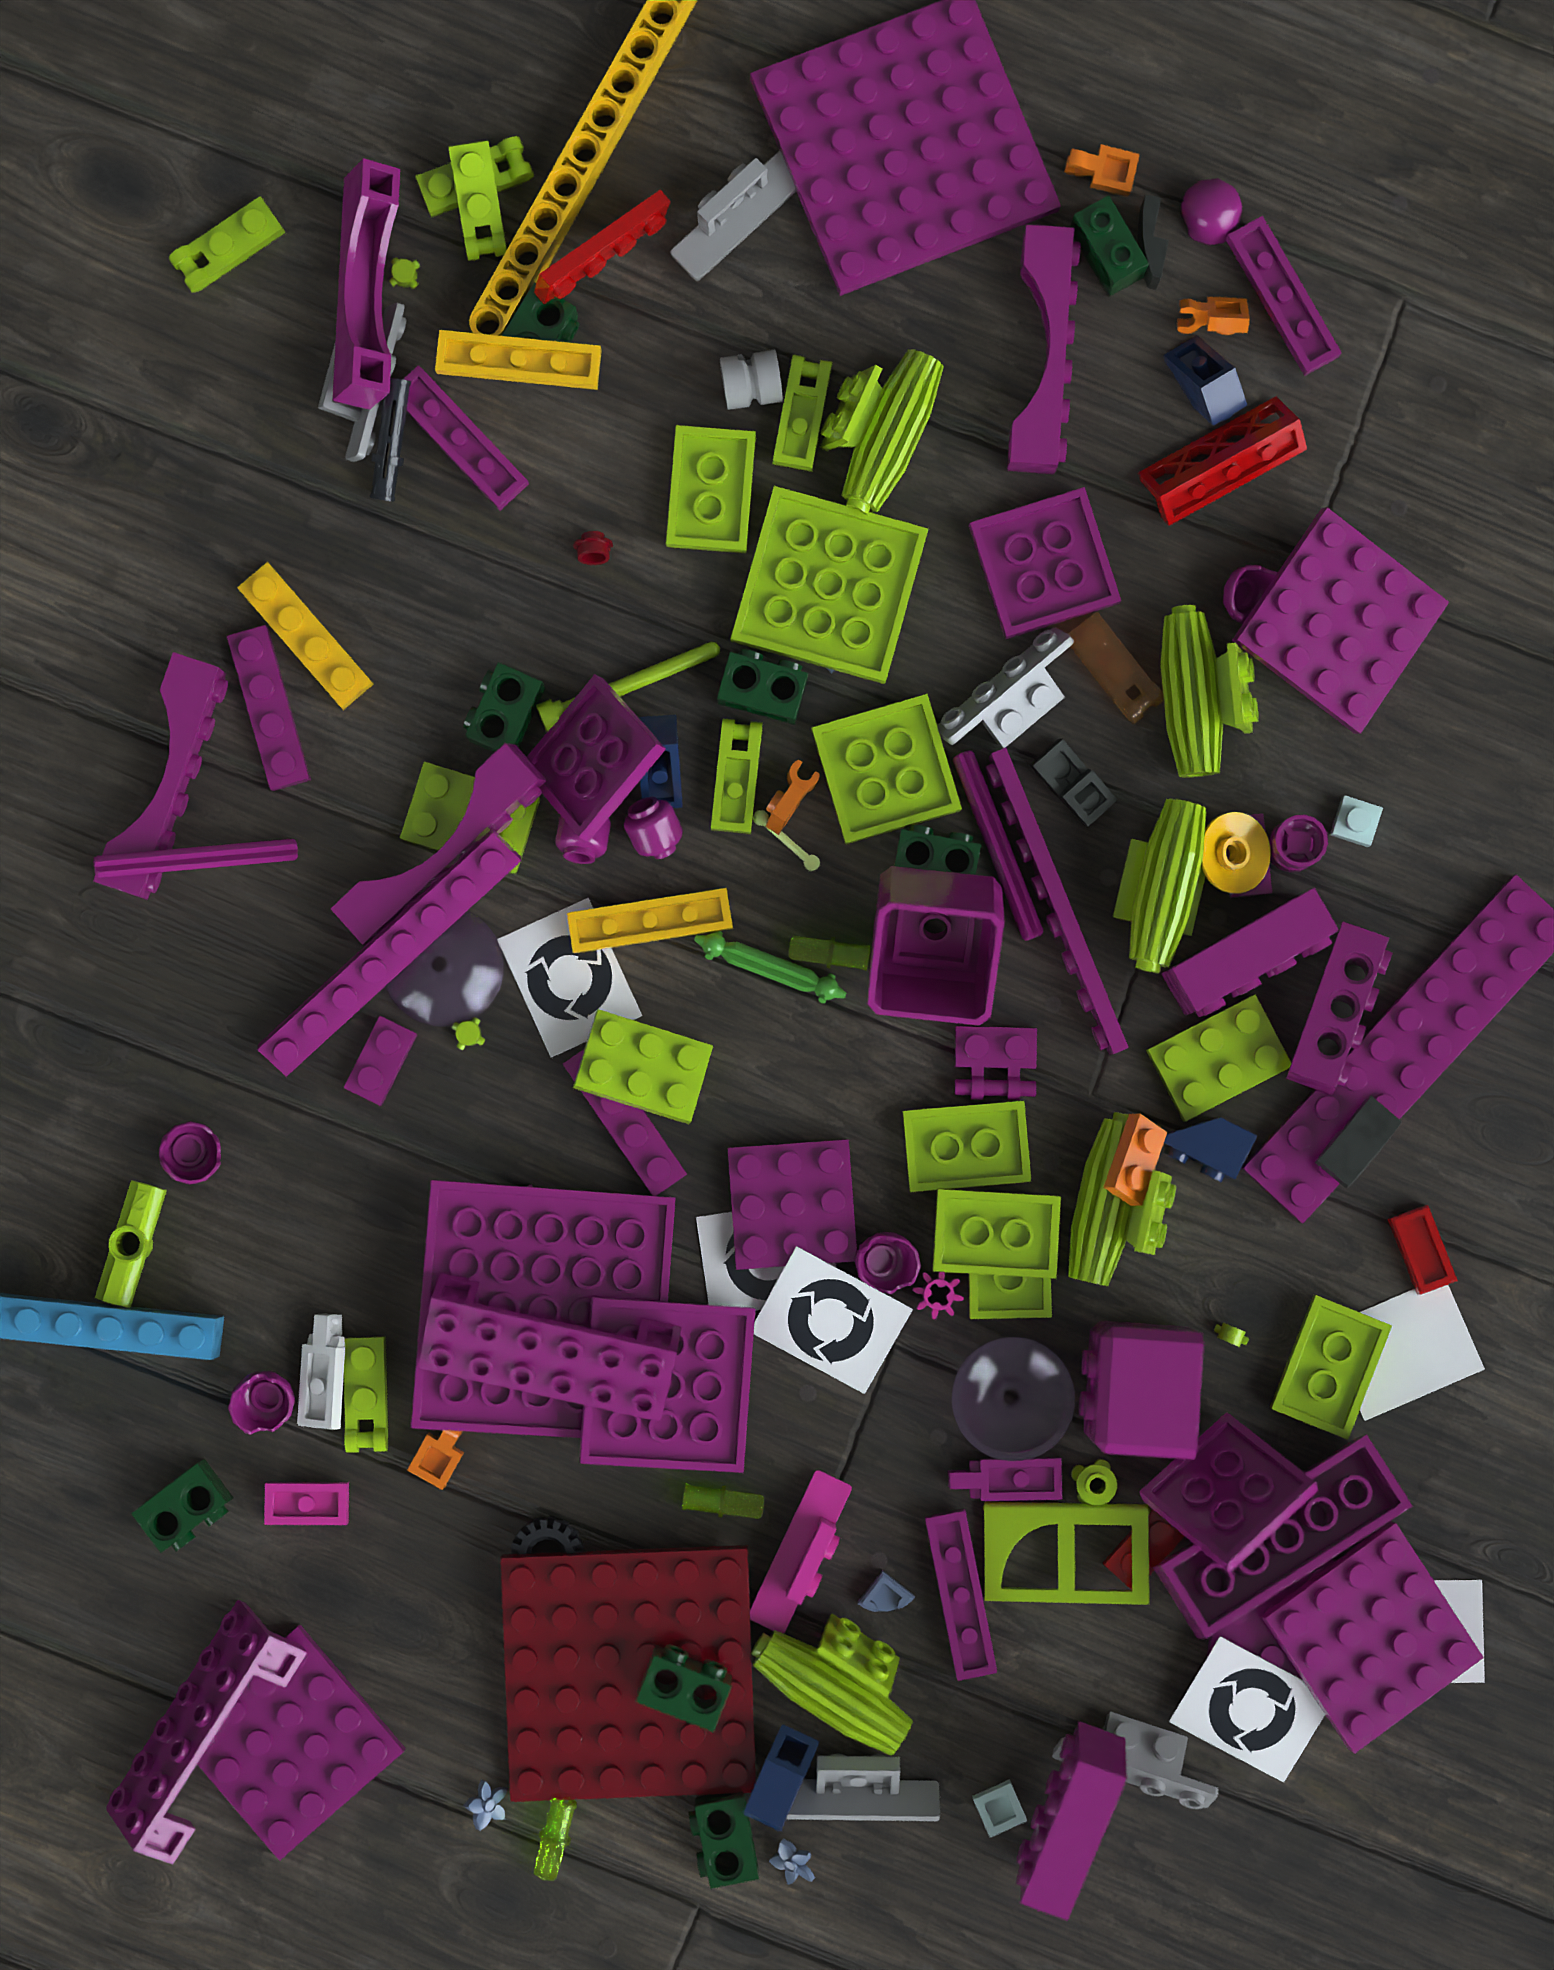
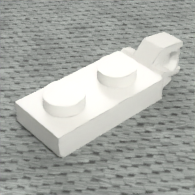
(322, 1374)

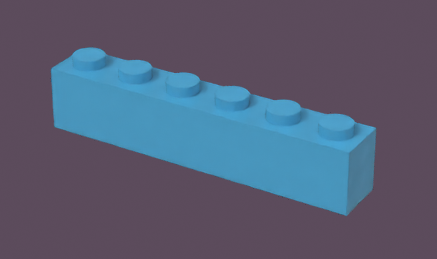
(110, 1326)

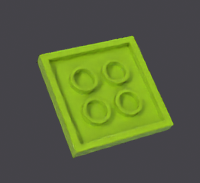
(886, 769)

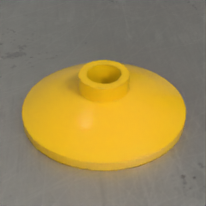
(1248, 852)

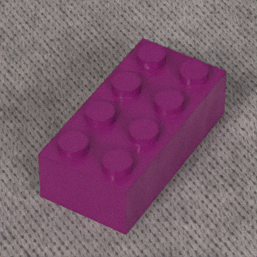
(1255, 949)
(1071, 1820)

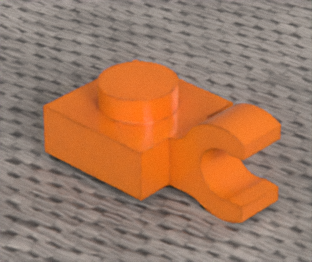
(1110, 169)
(1218, 313)
(785, 804)
(437, 1458)

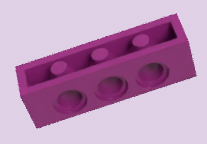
(1351, 947)

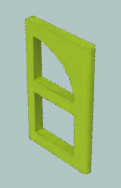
(1010, 1521)

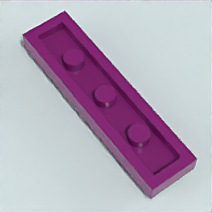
(1283, 295)
(462, 440)
(268, 708)
(635, 1137)
(961, 1594)

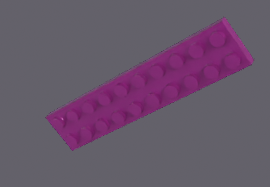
(1412, 1040)

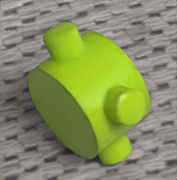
(404, 273)
(468, 1033)
(1231, 1334)

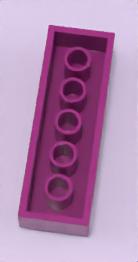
(1351, 1502)

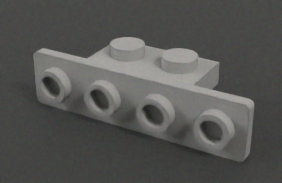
(734, 213)
(362, 437)
(1014, 696)
(1156, 1761)
(864, 1791)

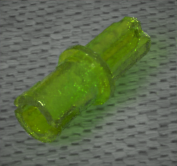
(829, 952)
(723, 1501)
(554, 1839)

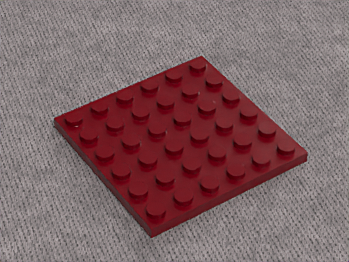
(577, 1653)

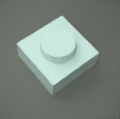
(1356, 821)
(999, 1808)

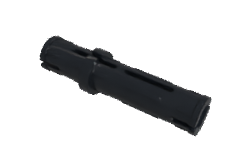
(383, 487)

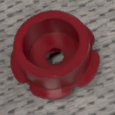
(593, 548)

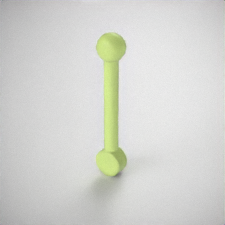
(811, 862)

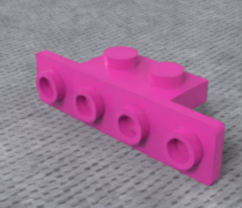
(801, 1552)

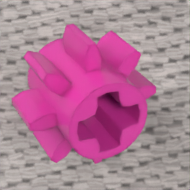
(935, 1305)

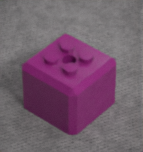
(942, 973)
(1142, 1389)

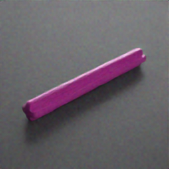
(998, 845)
(195, 858)

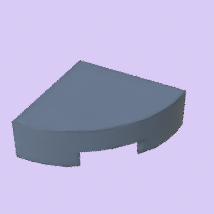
(885, 1595)

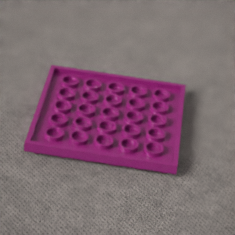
(905, 142)
(539, 1258)

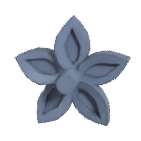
(485, 1805)
(792, 1862)

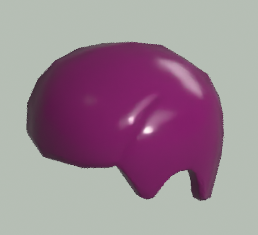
(1211, 210)
(1245, 589)
(190, 1152)
(887, 1262)
(261, 1402)

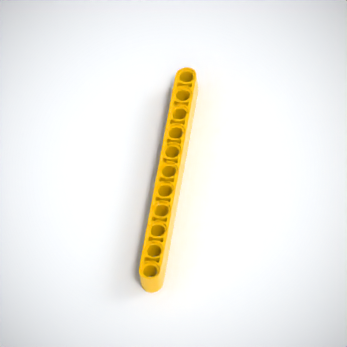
(581, 174)

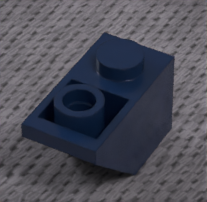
(1213, 1144)
(781, 1777)

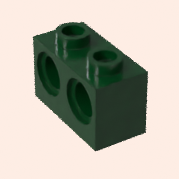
(1109, 246)
(526, 320)
(759, 697)
(514, 714)
(937, 849)
(179, 1500)
(679, 1697)
(733, 1837)

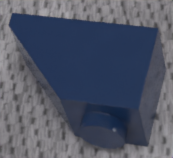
(1206, 380)
(664, 776)

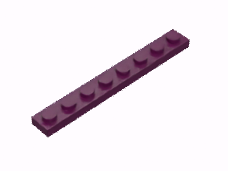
(1049, 887)
(389, 952)

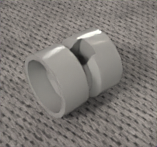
(751, 379)

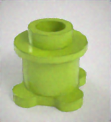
(1086, 1474)

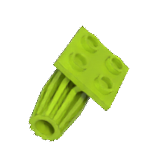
(882, 425)
(1202, 692)
(1163, 884)
(1106, 1222)
(839, 1682)

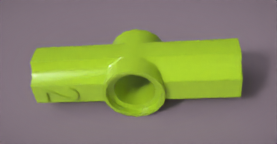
(123, 1270)

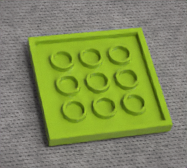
(829, 585)

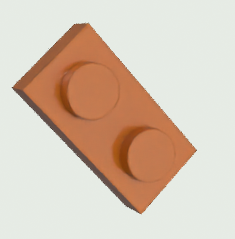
(1135, 1159)

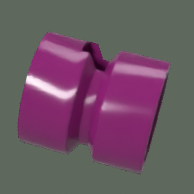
(1297, 843)

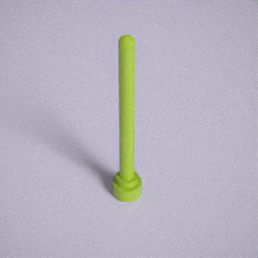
(551, 711)

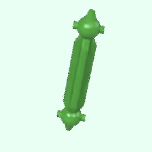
(770, 966)

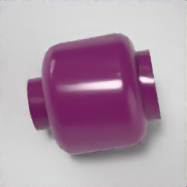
(653, 827)
(579, 850)

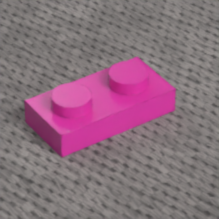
(306, 1503)

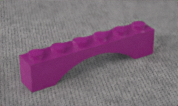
(1046, 270)
(361, 349)
(190, 698)
(498, 790)

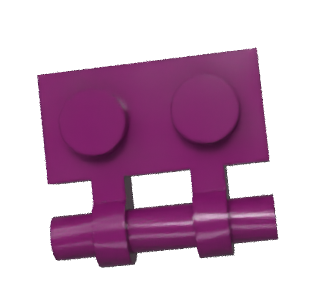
(995, 1049)

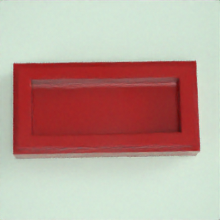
(1422, 1249)

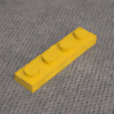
(518, 359)
(305, 635)
(649, 920)

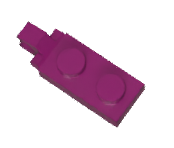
(1010, 1480)

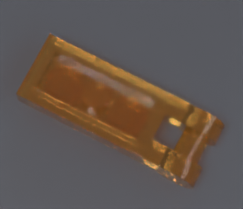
(1114, 667)

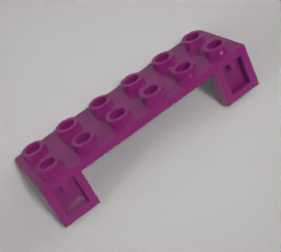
(547, 1354)
(182, 1735)

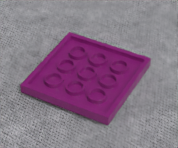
(1340, 620)
(706, 1394)
(1372, 1636)
(297, 1749)

